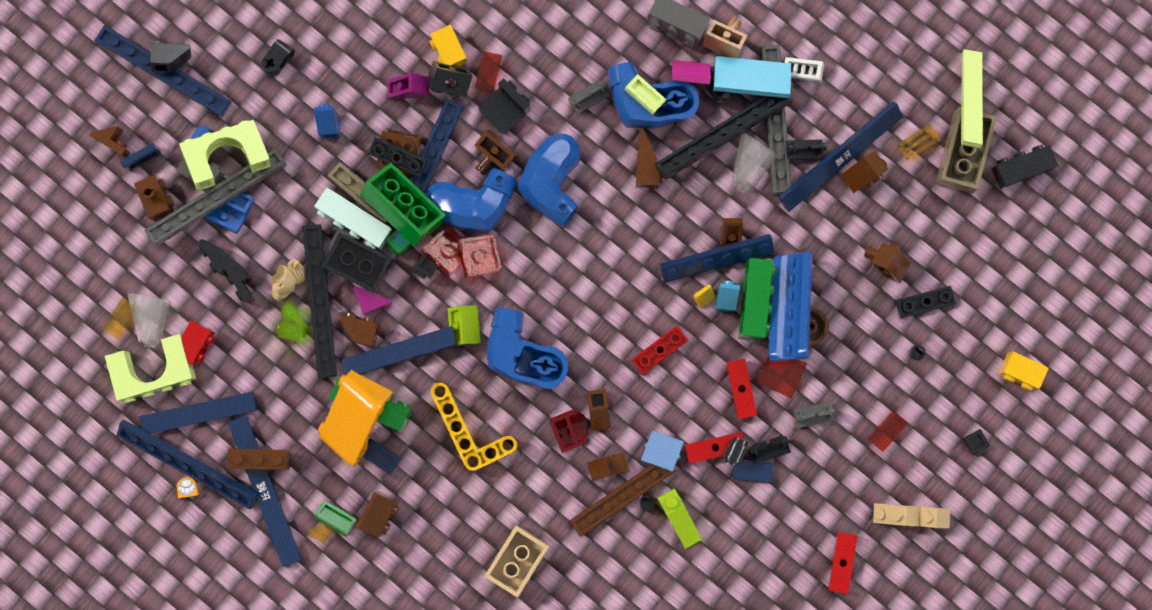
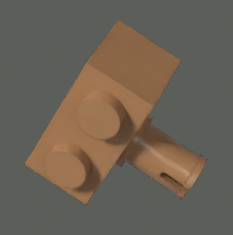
(725, 38)

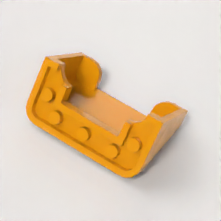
(353, 416)

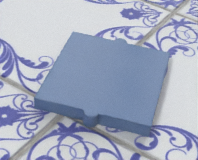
(662, 451)

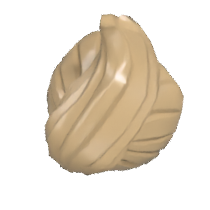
(286, 279)

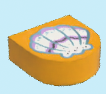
(187, 487)

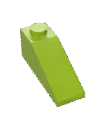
(679, 518)

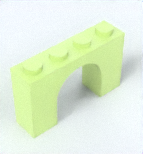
(243, 136)
(129, 386)

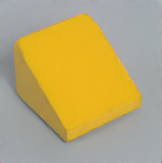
(704, 296)

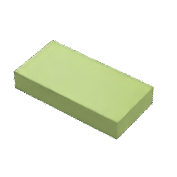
(645, 94)

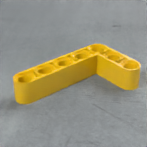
(465, 433)

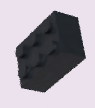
(356, 262)

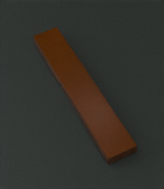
(619, 498)

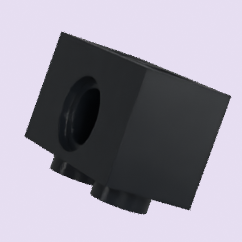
(441, 72)

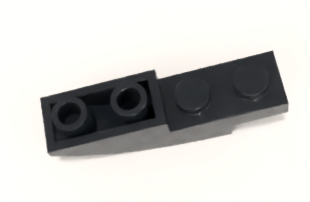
(225, 263)

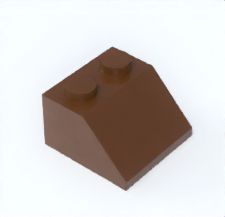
(378, 514)

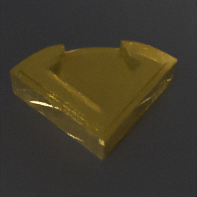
(320, 532)

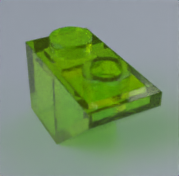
(293, 325)

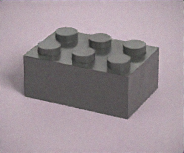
(678, 22)

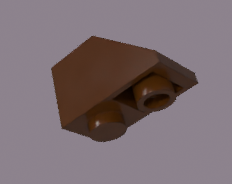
(359, 330)
(598, 409)

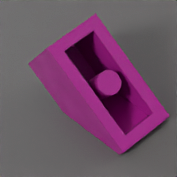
(407, 87)

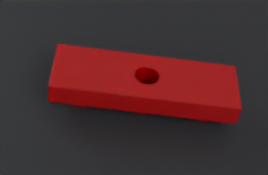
(649, 357)
(739, 376)
(703, 449)
(841, 575)

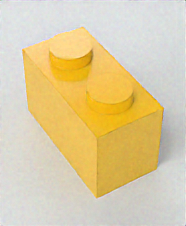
(448, 47)
(1023, 370)

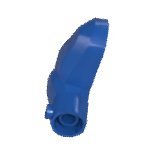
(680, 101)
(545, 176)
(474, 209)
(522, 359)

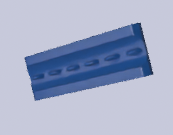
(791, 307)

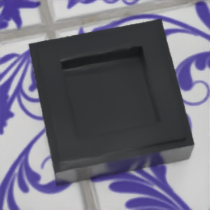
(976, 441)

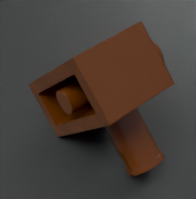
(495, 152)
(864, 172)
(154, 197)
(889, 261)

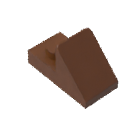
(109, 138)
(731, 231)
(608, 466)

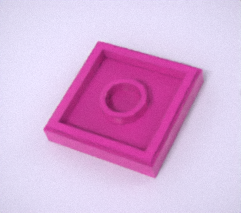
(691, 72)

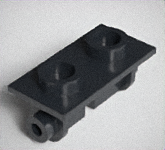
(805, 149)
(763, 451)

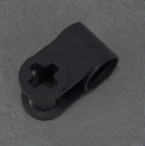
(279, 56)

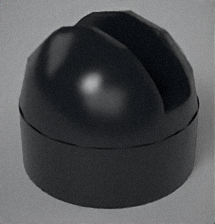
(915, 355)
(647, 499)

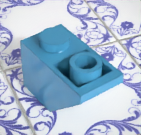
(727, 296)

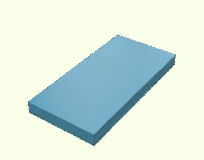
(752, 77)

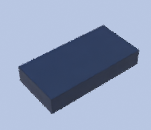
(140, 157)
(381, 456)
(756, 472)

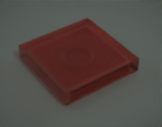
(444, 251)
(479, 255)
(782, 376)

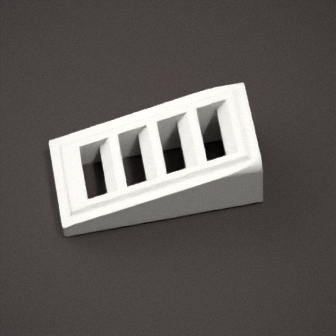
(811, 63)

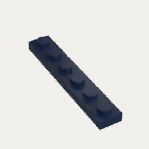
(717, 258)

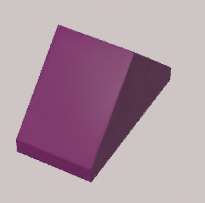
(369, 301)

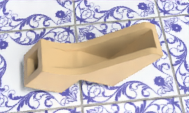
(911, 515)

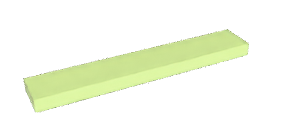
(971, 99)

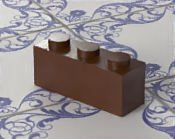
(258, 459)

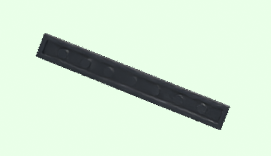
(720, 135)
(319, 301)

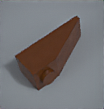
(646, 173)

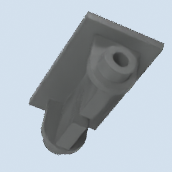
(588, 96)
(814, 415)

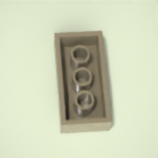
(963, 164)

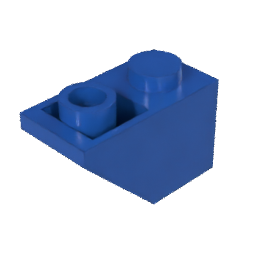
(327, 121)

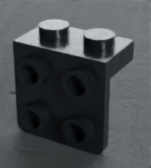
(505, 107)

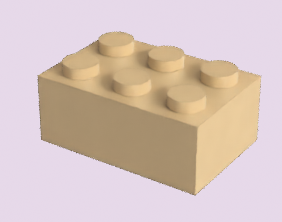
(516, 561)

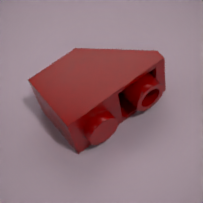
(195, 342)

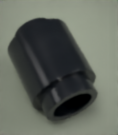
(735, 451)

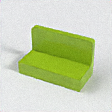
(465, 324)

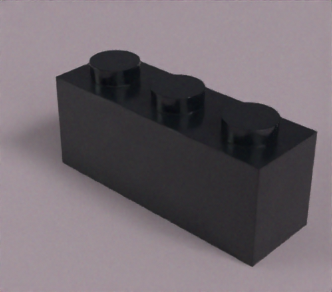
(1024, 166)

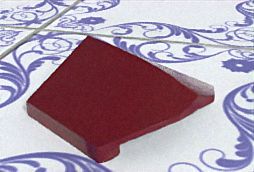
(569, 429)

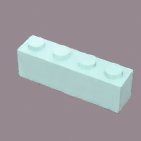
(353, 218)

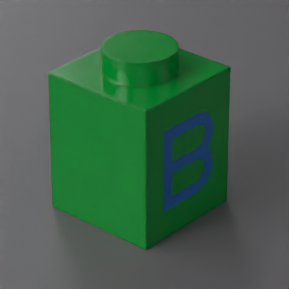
(398, 243)

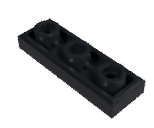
(408, 160)
(914, 304)

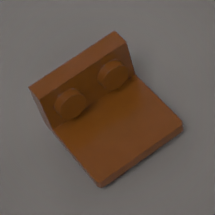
(405, 140)

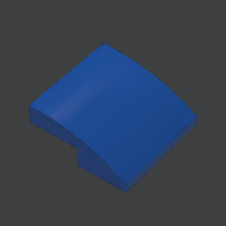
(232, 214)

